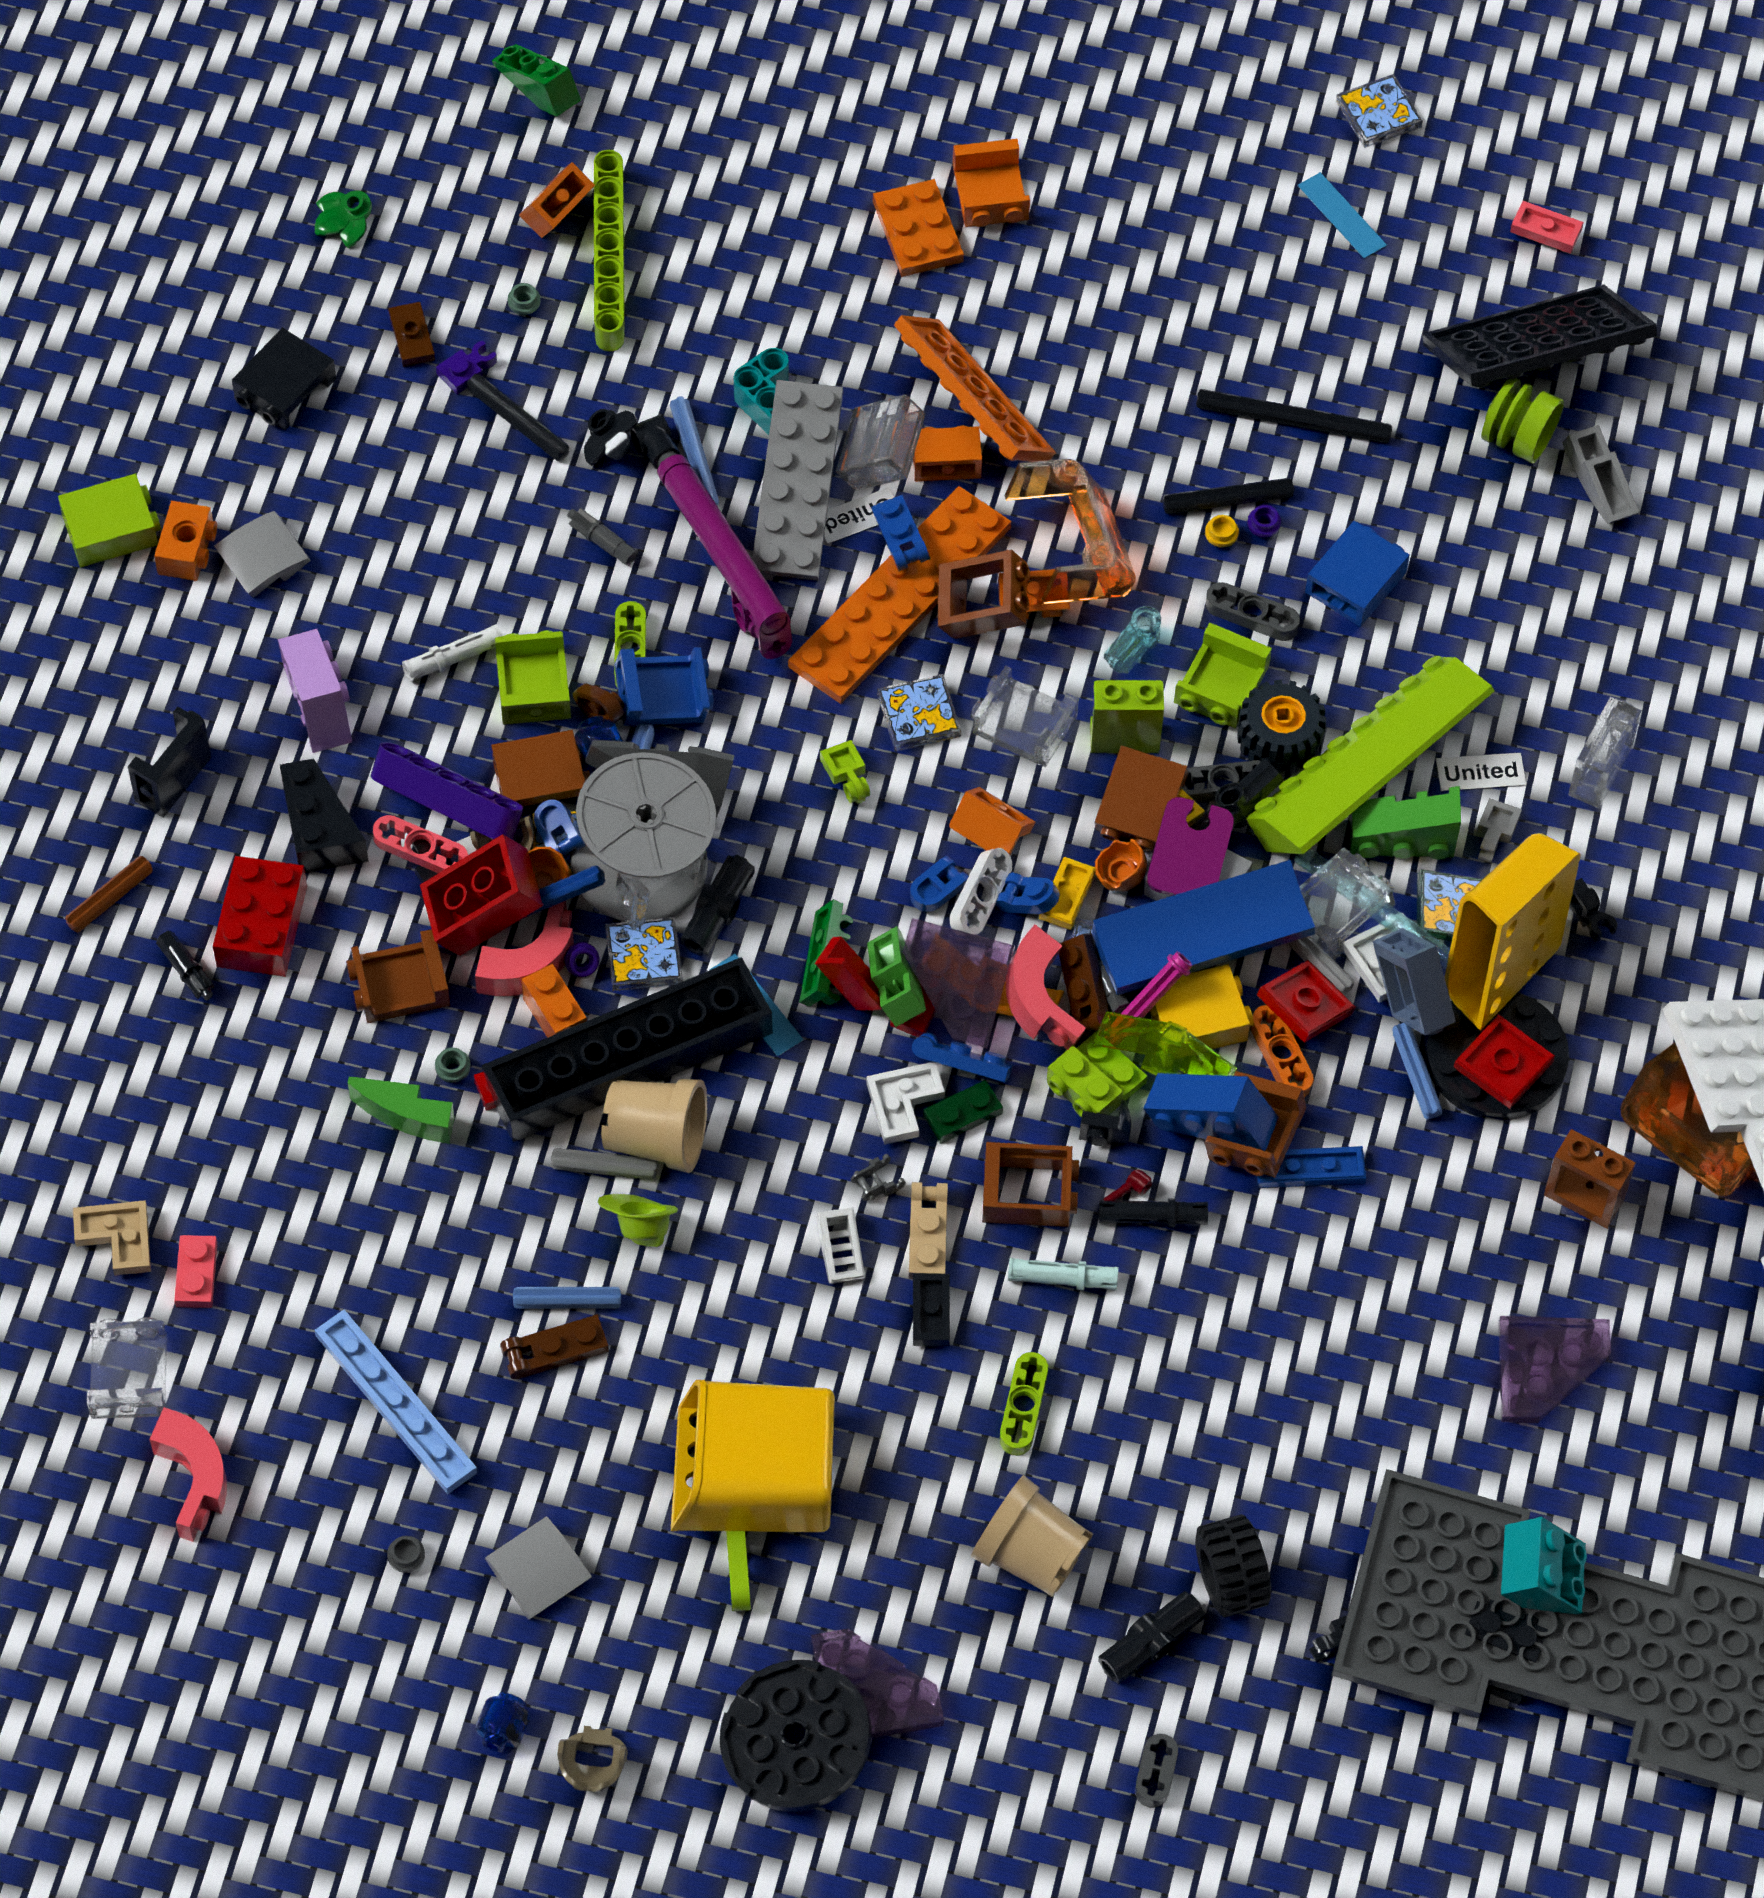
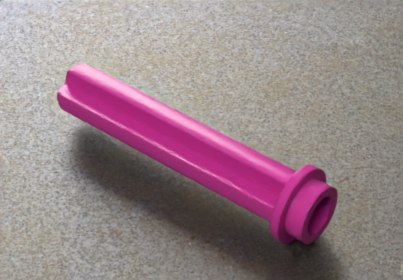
(1159, 985)

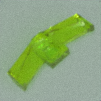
(1165, 1046)

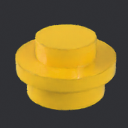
(1221, 531)

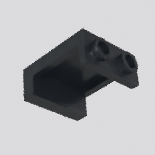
(282, 377)
(164, 783)

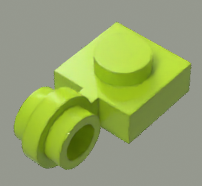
(844, 764)

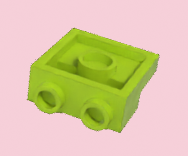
(1094, 1077)

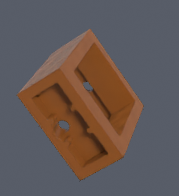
(953, 592)
(1033, 1157)
(1578, 1168)

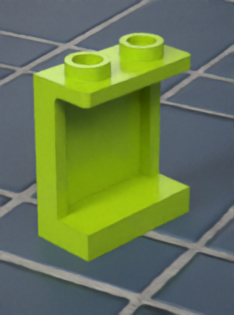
(1222, 675)
(532, 677)
(1127, 715)

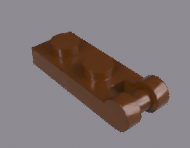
(1083, 981)
(555, 1347)

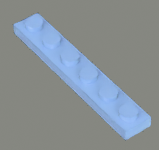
(396, 1401)

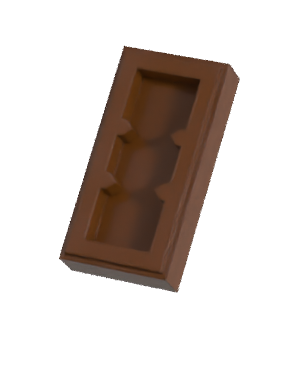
(411, 334)

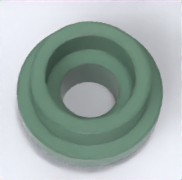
(523, 292)
(452, 1056)

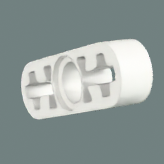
(993, 886)

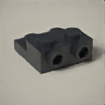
(1519, 1633)

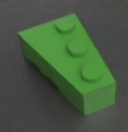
(1407, 827)

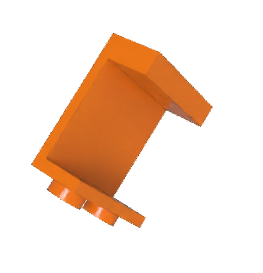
(990, 183)

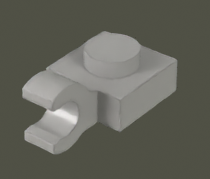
(1497, 824)

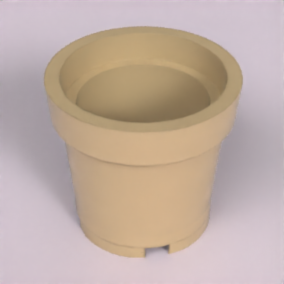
(657, 1121)
(1032, 1539)

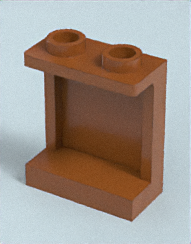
(539, 768)
(1138, 797)
(399, 979)
(1289, 1106)

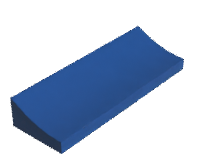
(1203, 925)

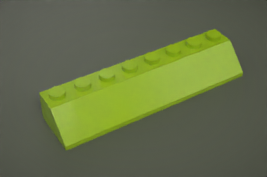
(1368, 755)

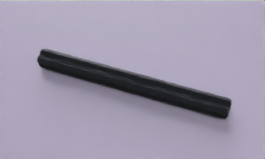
(1294, 416)

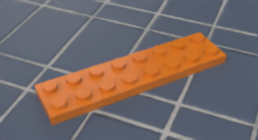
(893, 600)

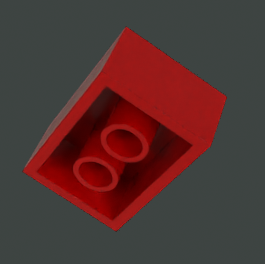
(481, 895)
(260, 916)

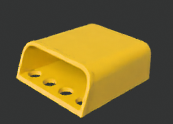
(1510, 926)
(756, 1459)

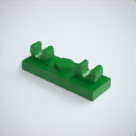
(825, 926)

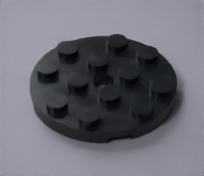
(1463, 1093)
(825, 1760)

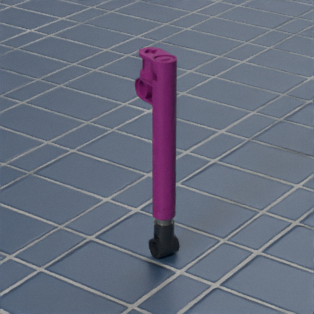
(752, 598)

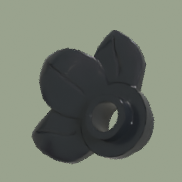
(608, 435)

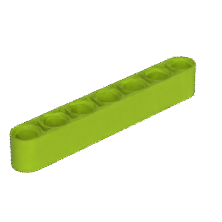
(609, 251)

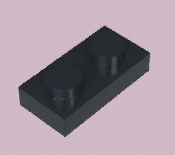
(931, 1309)

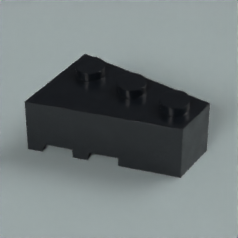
(318, 820)

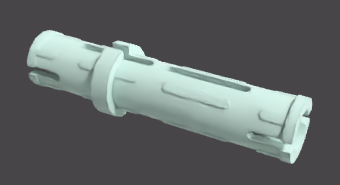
(1063, 1274)

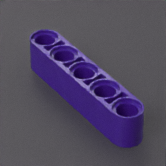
(446, 791)

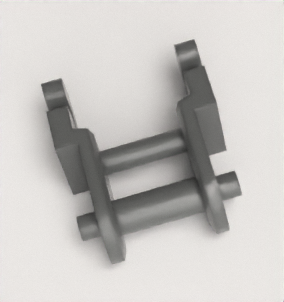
(886, 1188)

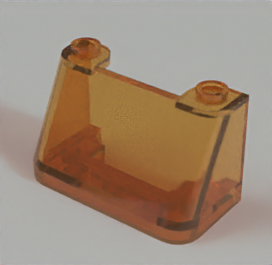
(1668, 1116)

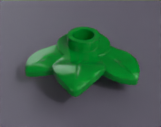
(340, 218)

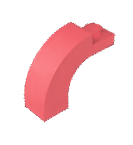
(501, 970)
(1028, 994)
(191, 1445)

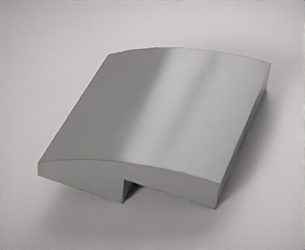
(262, 553)
(538, 1567)

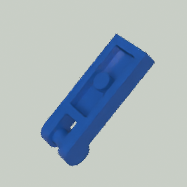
(900, 532)
(960, 1057)

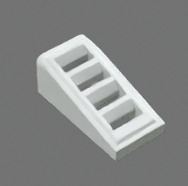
(838, 1217)

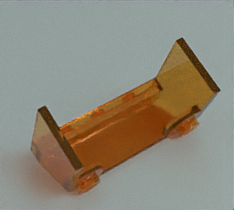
(1106, 562)

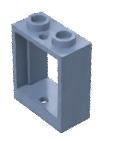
(1414, 981)

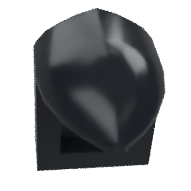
(1106, 1129)

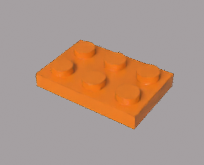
(918, 227)

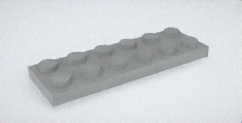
(797, 479)

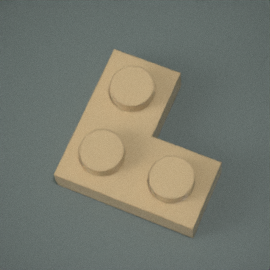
(122, 1226)

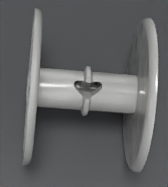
(646, 821)

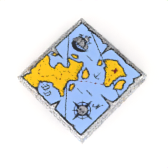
(1379, 110)
(919, 712)
(645, 955)

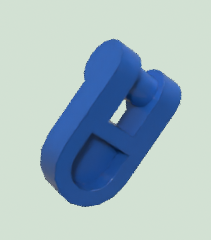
(552, 820)
(930, 893)
(1037, 895)

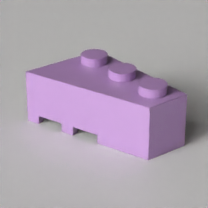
(317, 689)

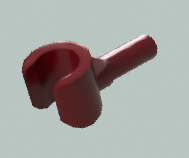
(1137, 1180)

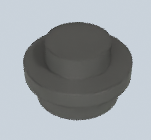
(406, 1554)

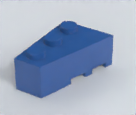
(1212, 1107)

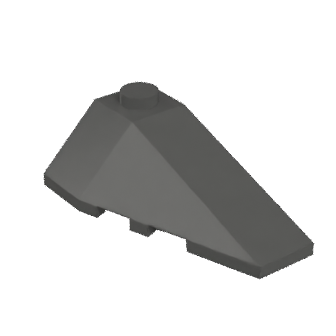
(710, 765)

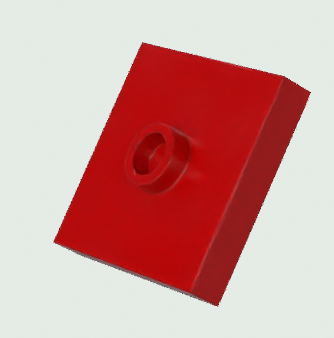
(1306, 1001)
(1504, 1061)

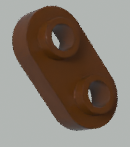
(599, 702)

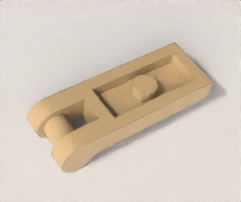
(928, 1230)

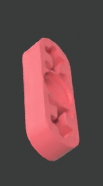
(401, 827)

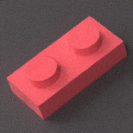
(1546, 227)
(195, 1271)

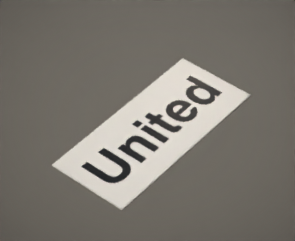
(854, 515)
(1481, 771)

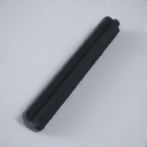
(518, 417)
(1228, 495)

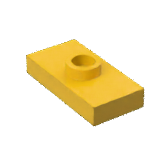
(1073, 883)

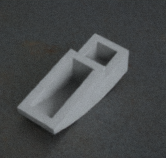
(1600, 474)

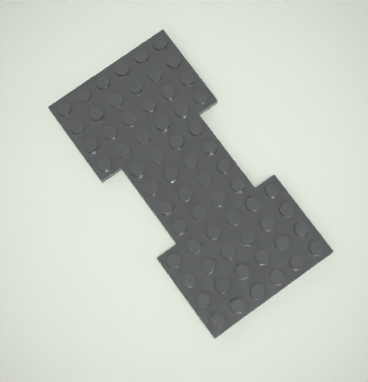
(1642, 1653)

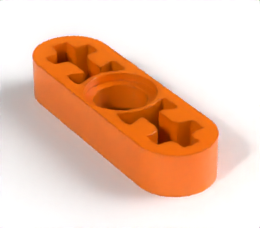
(1282, 1037)

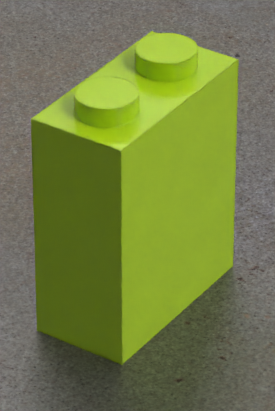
(109, 520)

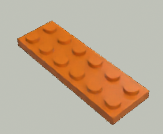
(974, 389)

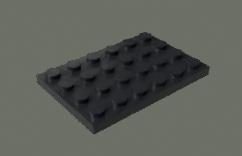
(1539, 335)

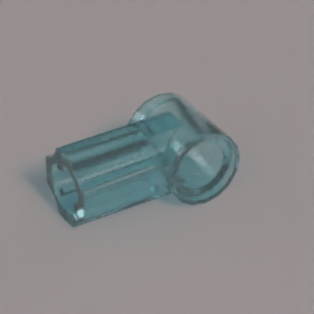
(1133, 640)

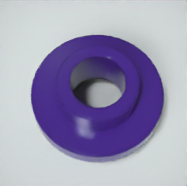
(1267, 514)
(586, 968)

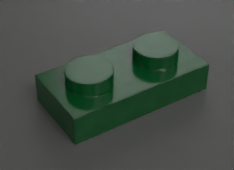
(963, 1111)

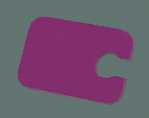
(1187, 856)

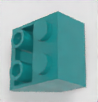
(1543, 1567)

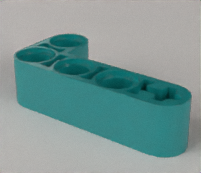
(762, 382)

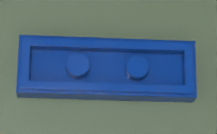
(1318, 1168)

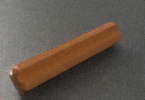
(109, 894)

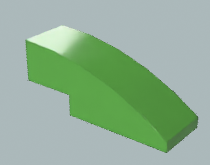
(897, 984)
(403, 1108)

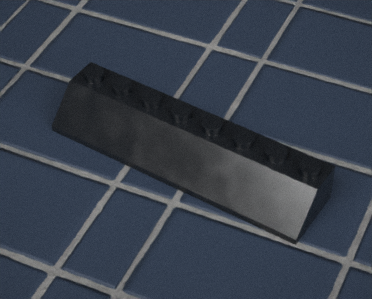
(632, 1043)

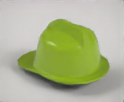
(639, 1217)

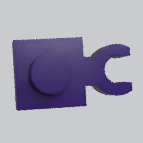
(460, 366)

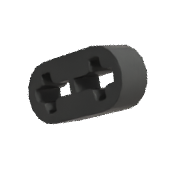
(1164, 1772)

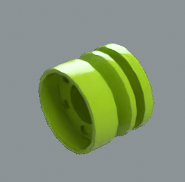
(1517, 417)

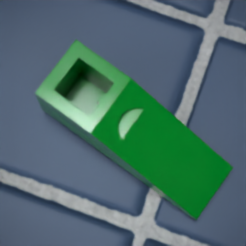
(539, 79)

